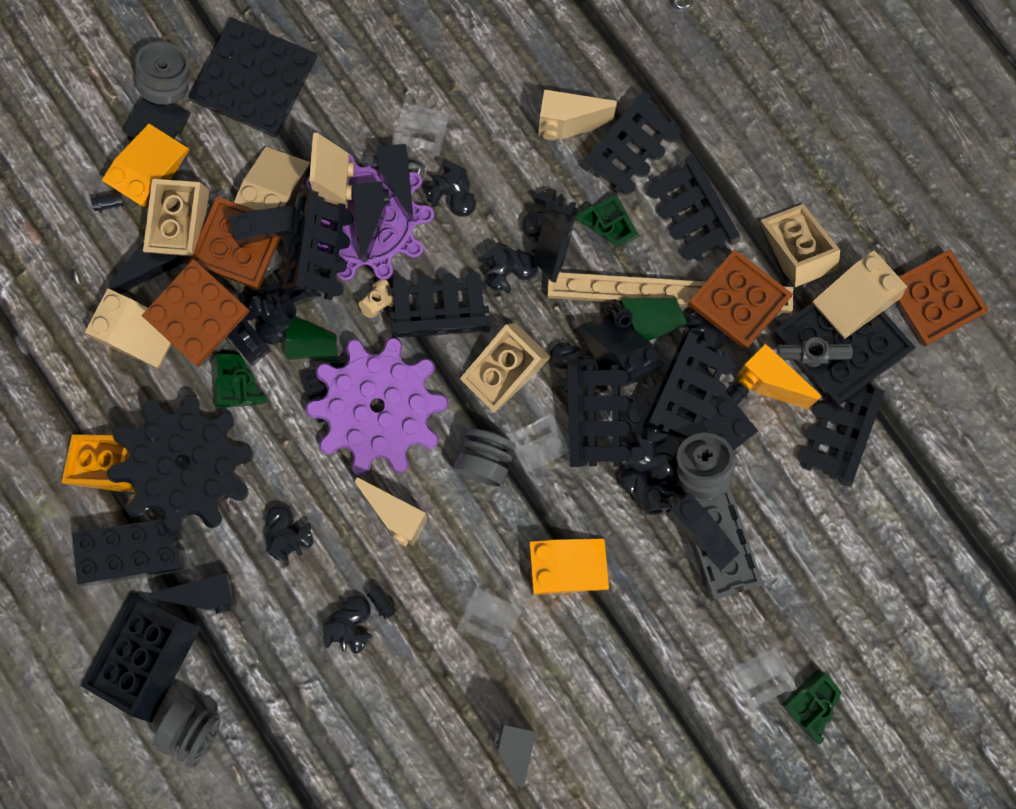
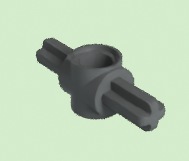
(827, 352)

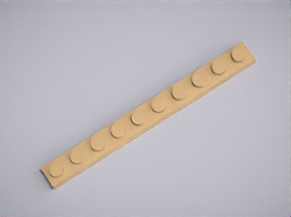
(608, 288)

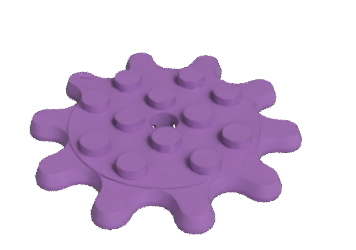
(394, 235)
(382, 433)

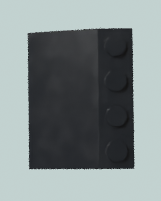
(140, 658)

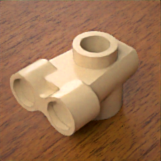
(376, 299)

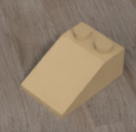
(573, 114)
(331, 171)
(272, 181)
(175, 217)
(801, 245)
(860, 294)
(122, 328)
(504, 366)
(398, 516)

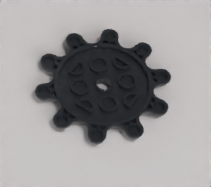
(174, 490)

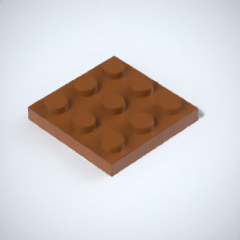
(221, 254)
(939, 298)
(740, 299)
(195, 313)

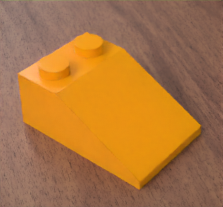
(145, 158)
(775, 379)
(89, 460)
(568, 566)

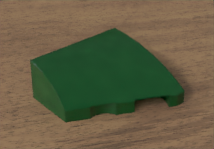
(610, 221)
(655, 316)
(310, 342)
(233, 383)
(813, 704)

